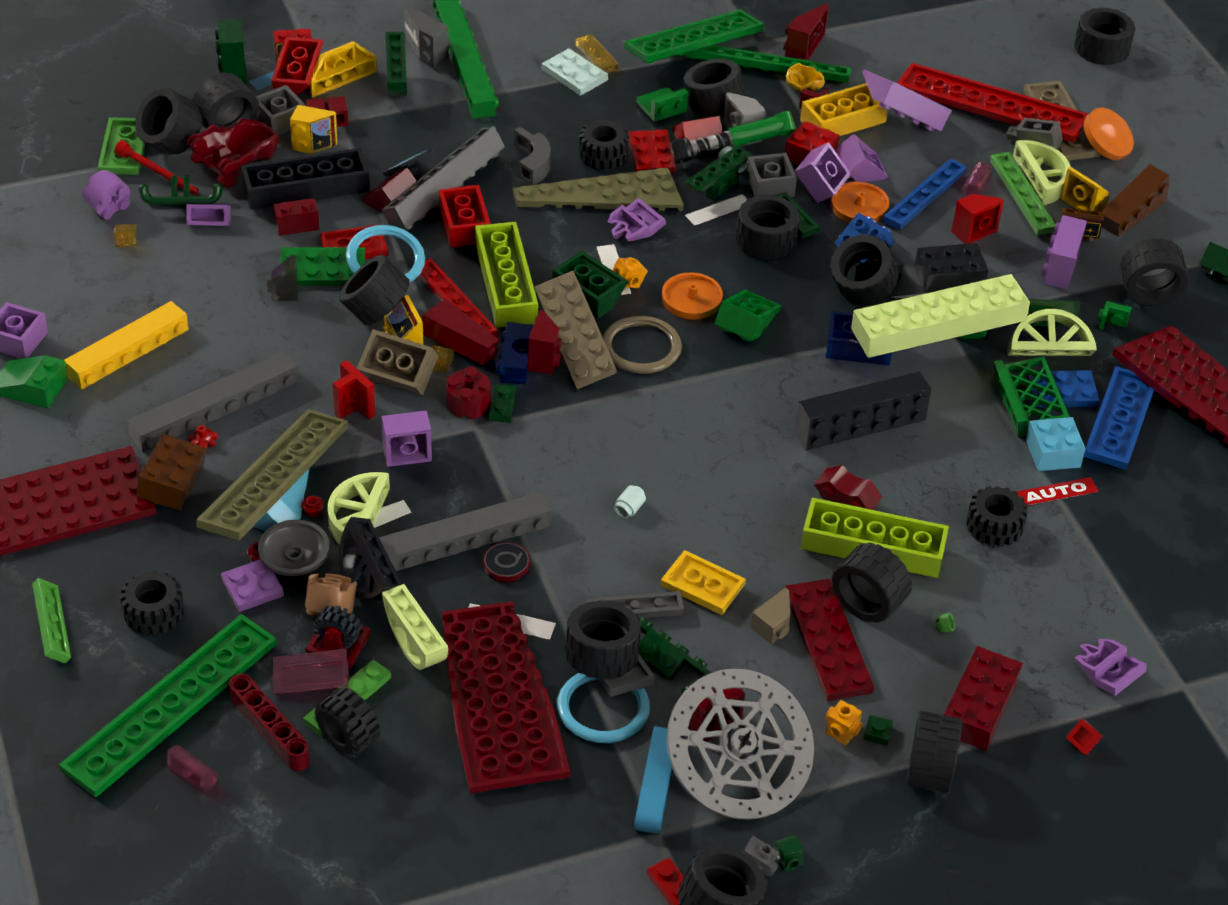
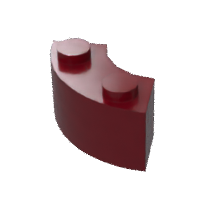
(843, 487)

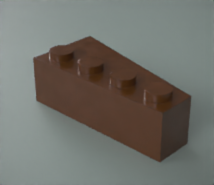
(1136, 201)

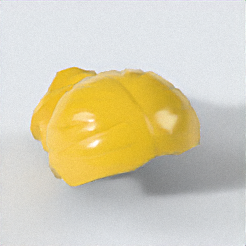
(804, 77)

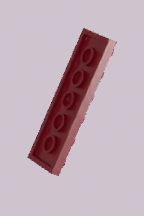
(829, 640)

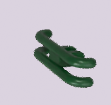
(174, 199)

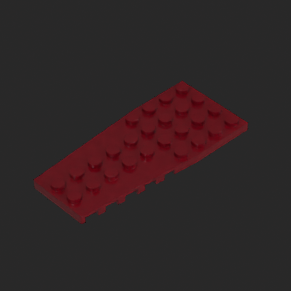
(1181, 375)
(499, 701)

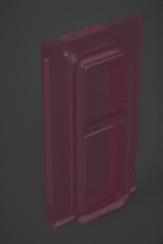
(310, 671)

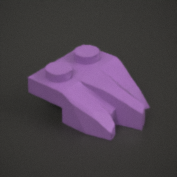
(635, 221)
(1109, 665)

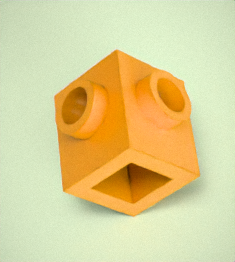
(631, 270)
(843, 722)

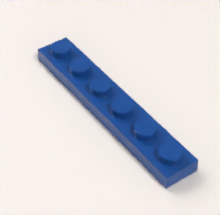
(924, 194)

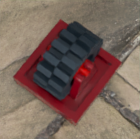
(338, 630)

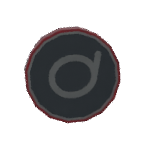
(506, 562)

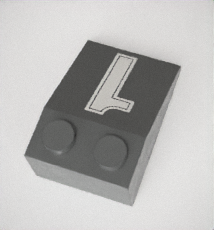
(426, 36)

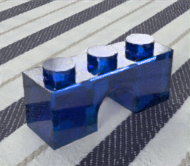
(514, 353)

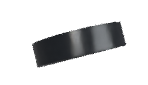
(359, 541)

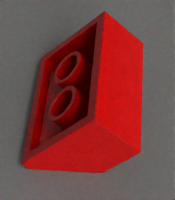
(296, 63)

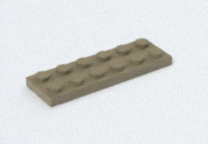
(1055, 93)
(582, 341)

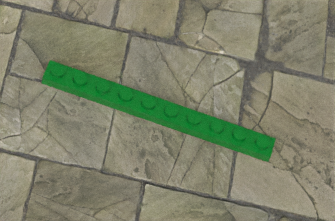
(769, 62)

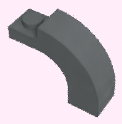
(537, 164)

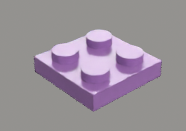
(251, 585)

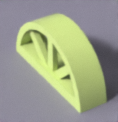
(1030, 156)
(1042, 347)
(374, 483)
(413, 629)

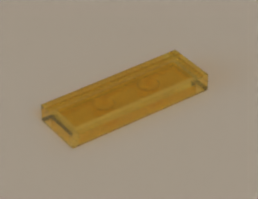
(596, 53)

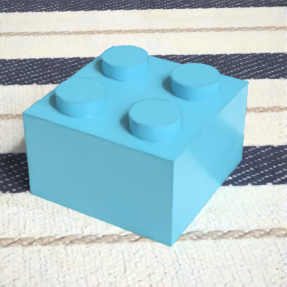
(1055, 444)

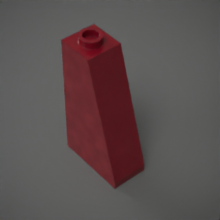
(459, 332)

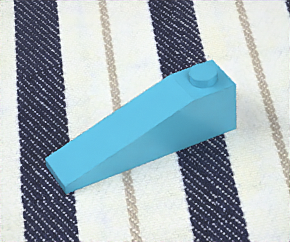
(287, 507)

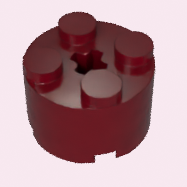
(468, 393)

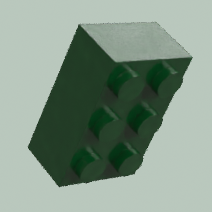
(231, 48)

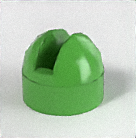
(945, 623)

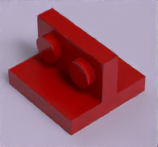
(353, 393)

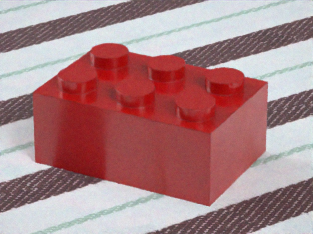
(461, 211)

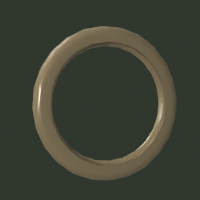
(645, 368)

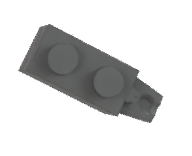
(1037, 130)

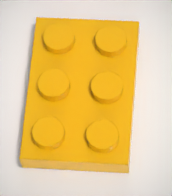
(703, 582)

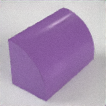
(208, 214)

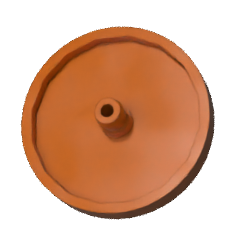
(1108, 133)
(860, 198)
(692, 296)

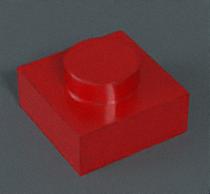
(1084, 736)

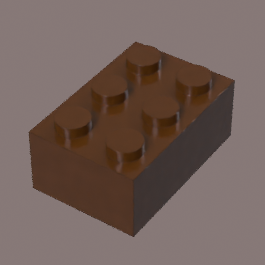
(171, 472)

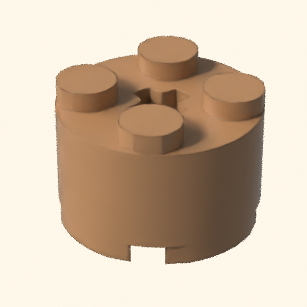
(328, 591)

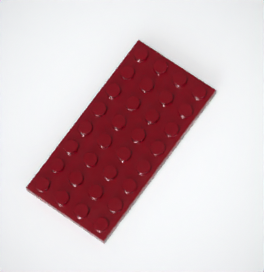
(70, 500)

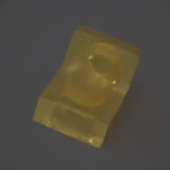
(125, 235)
(444, 360)

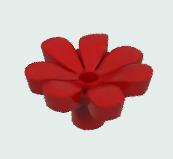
(203, 437)

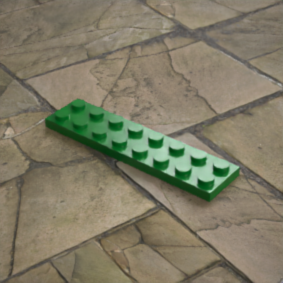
(693, 36)

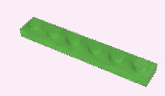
(1023, 193)

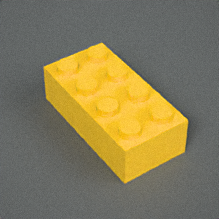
(844, 110)

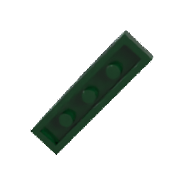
(396, 64)

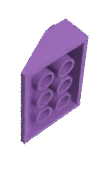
(906, 102)

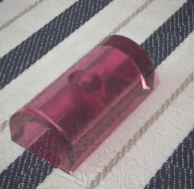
(977, 179)
(191, 769)

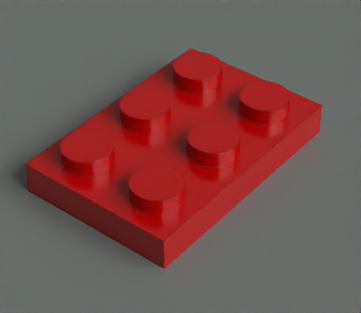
(651, 150)

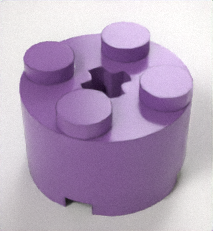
(106, 194)

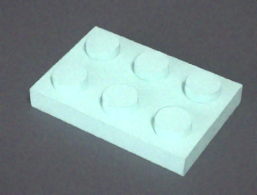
(574, 71)

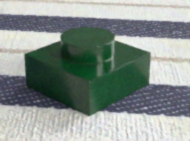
(878, 730)

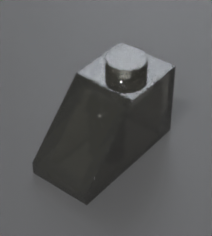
(284, 281)

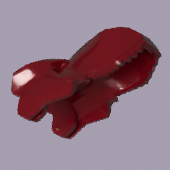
(228, 148)

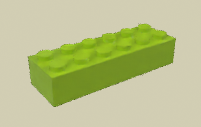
(506, 274)
(840, 528)

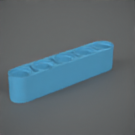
(654, 784)

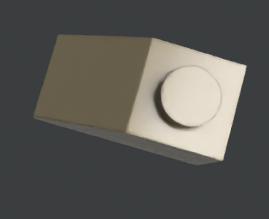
(773, 617)

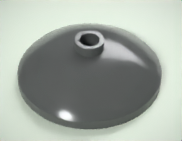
(293, 547)

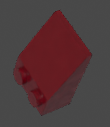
(806, 33)

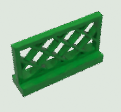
(1011, 395)

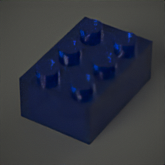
(843, 343)

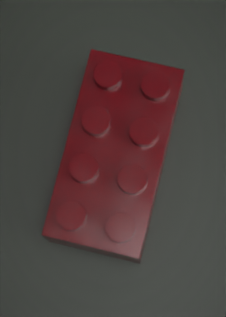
(984, 695)

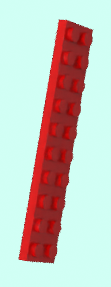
(989, 100)

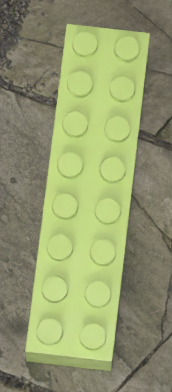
(940, 315)

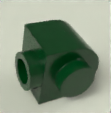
(790, 853)

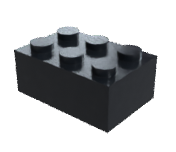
(949, 266)

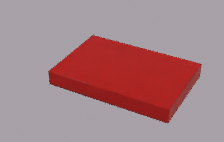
(373, 245)

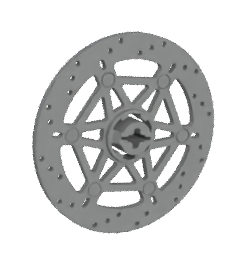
(729, 745)

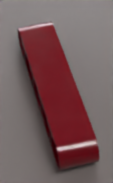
(269, 722)

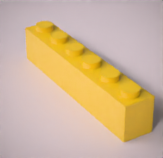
(126, 345)

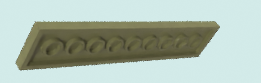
(272, 475)

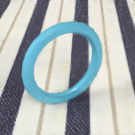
(391, 231)
(594, 735)

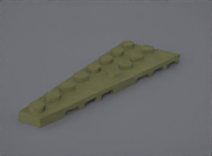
(605, 192)

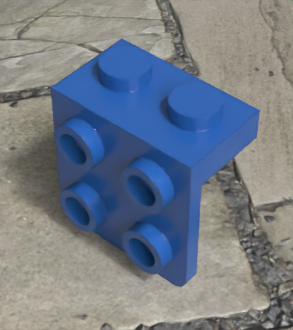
(864, 226)

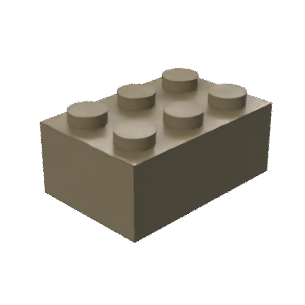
(397, 362)

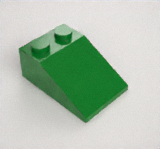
(746, 314)
(33, 379)

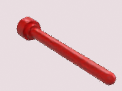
(123, 149)

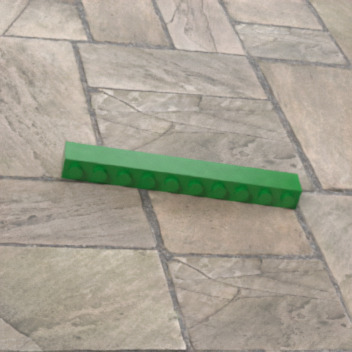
(467, 59)

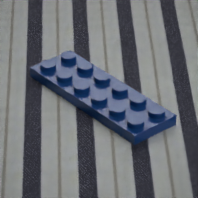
(1119, 419)

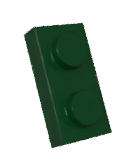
(502, 403)

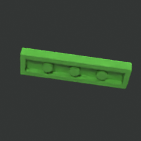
(51, 620)
(363, 683)

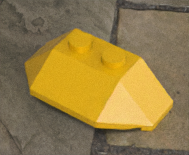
(341, 67)

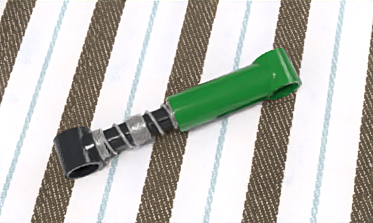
(778, 125)

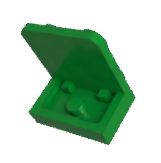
(664, 103)

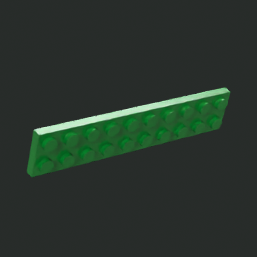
(167, 705)

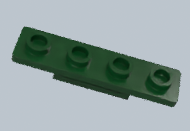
(719, 174)
(1040, 304)
(663, 654)

